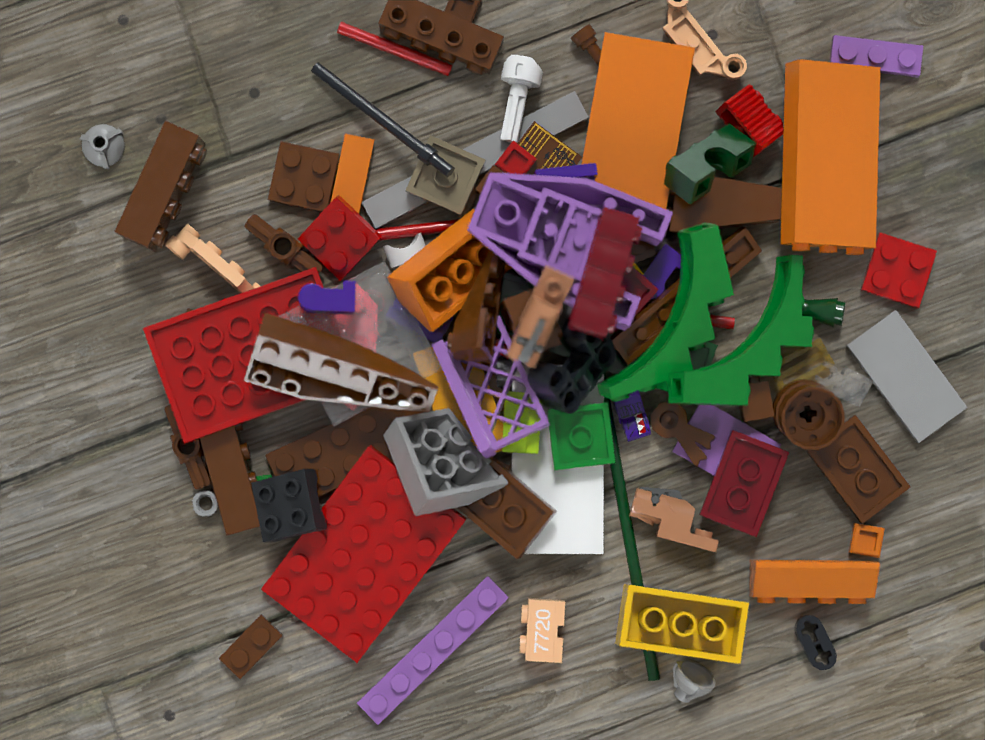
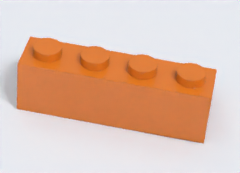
(440, 275)
(813, 580)

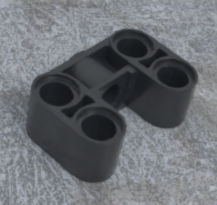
(568, 385)

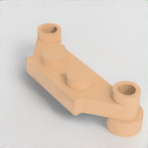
(707, 58)
(209, 253)

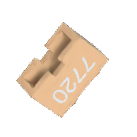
(541, 637)

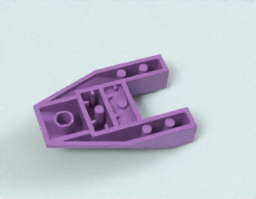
(553, 223)

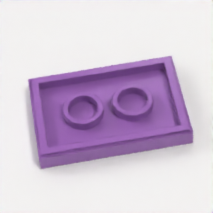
(720, 425)

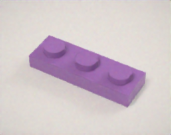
(889, 56)

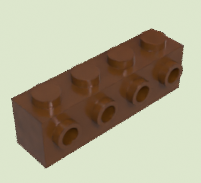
(443, 33)

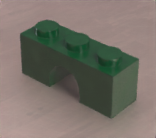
(693, 171)

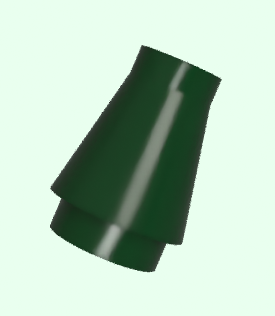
(825, 311)

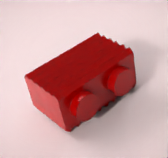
(752, 117)

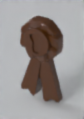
(672, 422)

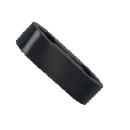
(821, 638)

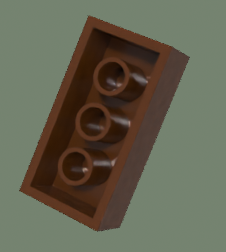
(161, 187)

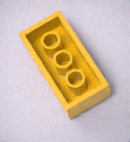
(681, 623)

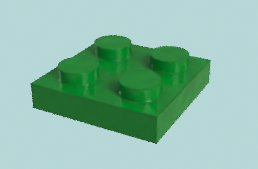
(581, 437)

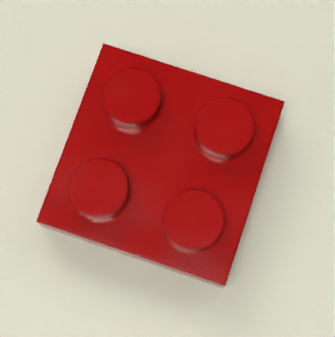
(339, 237)
(898, 270)

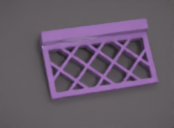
(471, 404)

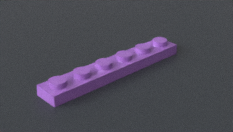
(432, 650)

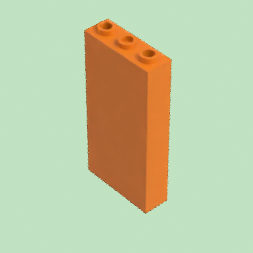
(637, 114)
(830, 156)

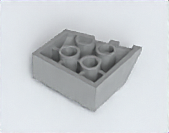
(439, 462)

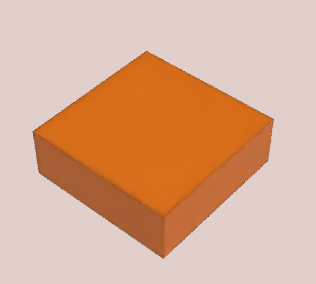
(866, 540)

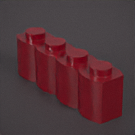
(603, 273)

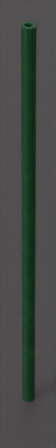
(628, 534)

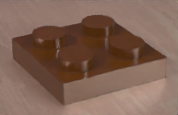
(303, 177)

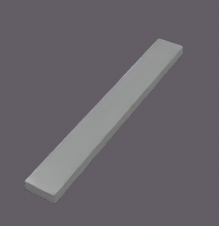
(554, 118)

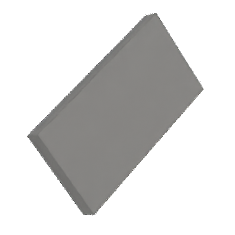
(906, 376)

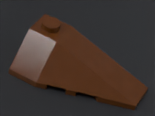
(477, 321)

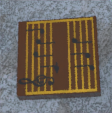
(547, 149)

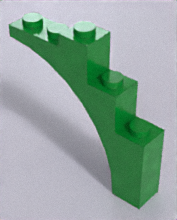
(701, 285)
(760, 354)

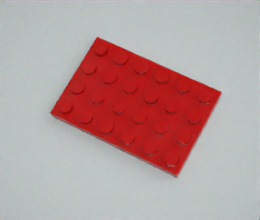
(208, 352)
(366, 561)

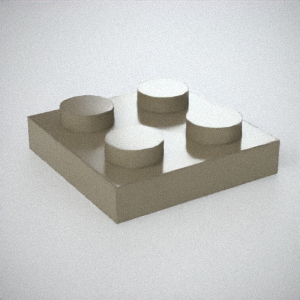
(445, 191)

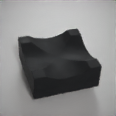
(288, 505)

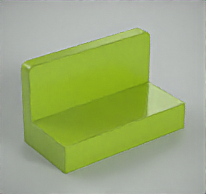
(530, 443)

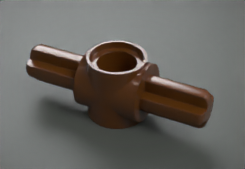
(271, 237)
(193, 461)

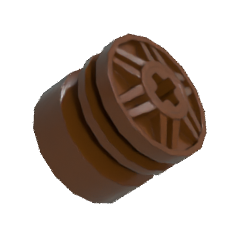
(820, 425)

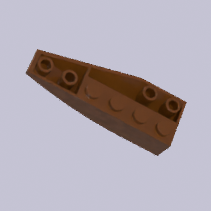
(332, 369)

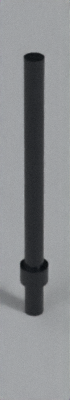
(426, 153)

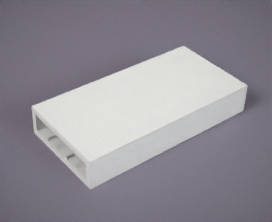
(572, 492)

